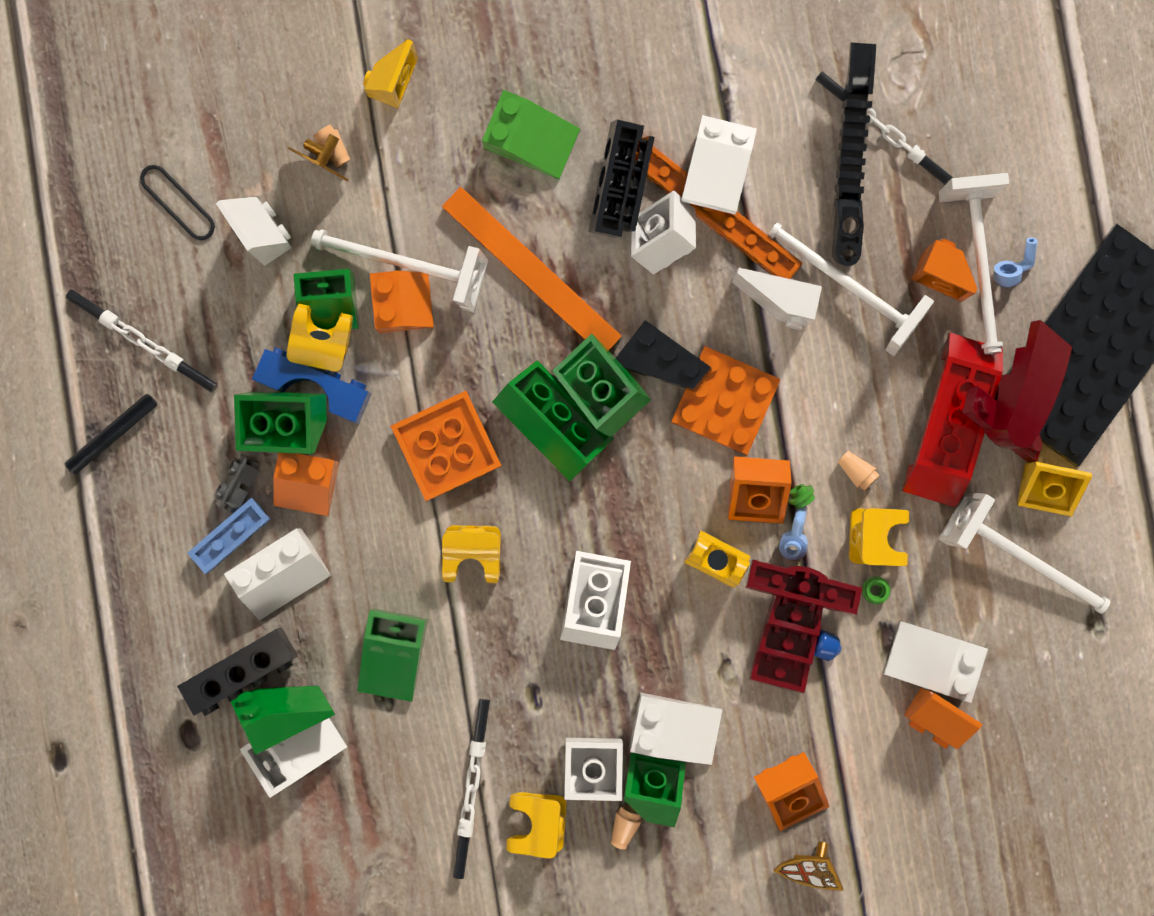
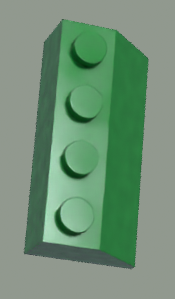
(551, 420)

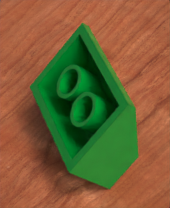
(279, 421)

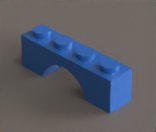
(344, 398)

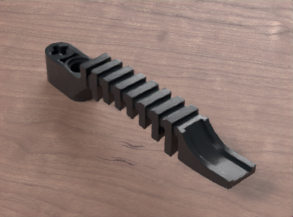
(854, 118)

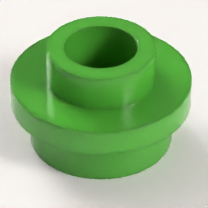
(801, 496)
(884, 590)

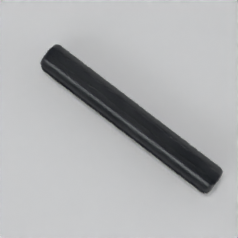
(110, 434)

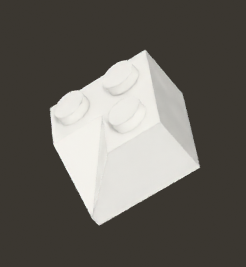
(664, 233)
(593, 769)

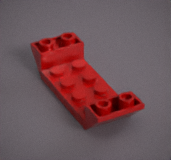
(950, 437)

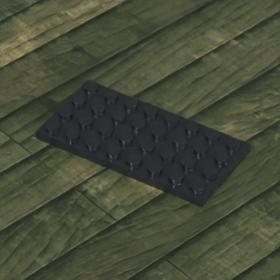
(1111, 334)

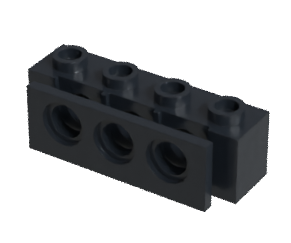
(613, 186)
(199, 691)

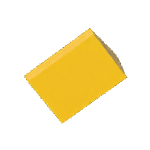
(1052, 488)

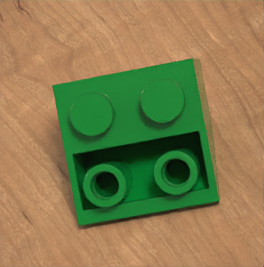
(327, 295)

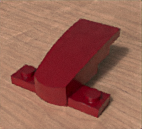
(1024, 395)
(794, 620)

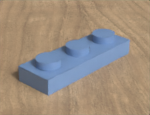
(229, 536)

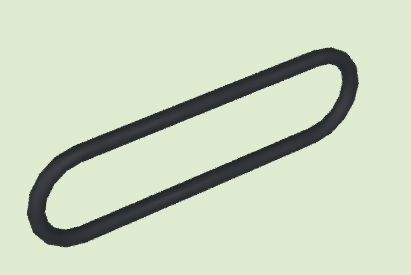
(185, 194)

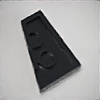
(660, 357)

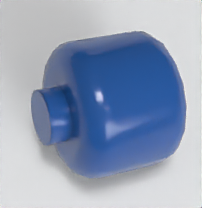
(827, 646)

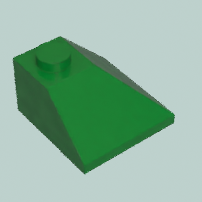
(655, 788)

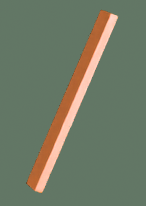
(731, 227)
(529, 268)

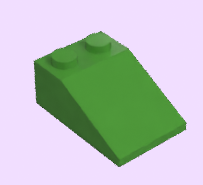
(530, 135)

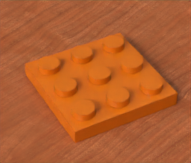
(728, 402)
(446, 446)

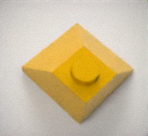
(392, 75)

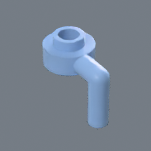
(1009, 272)
(795, 537)

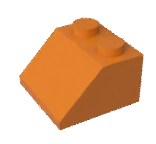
(945, 271)
(401, 301)
(304, 482)
(759, 490)
(941, 719)
(792, 791)

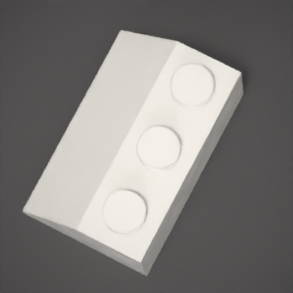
(277, 574)

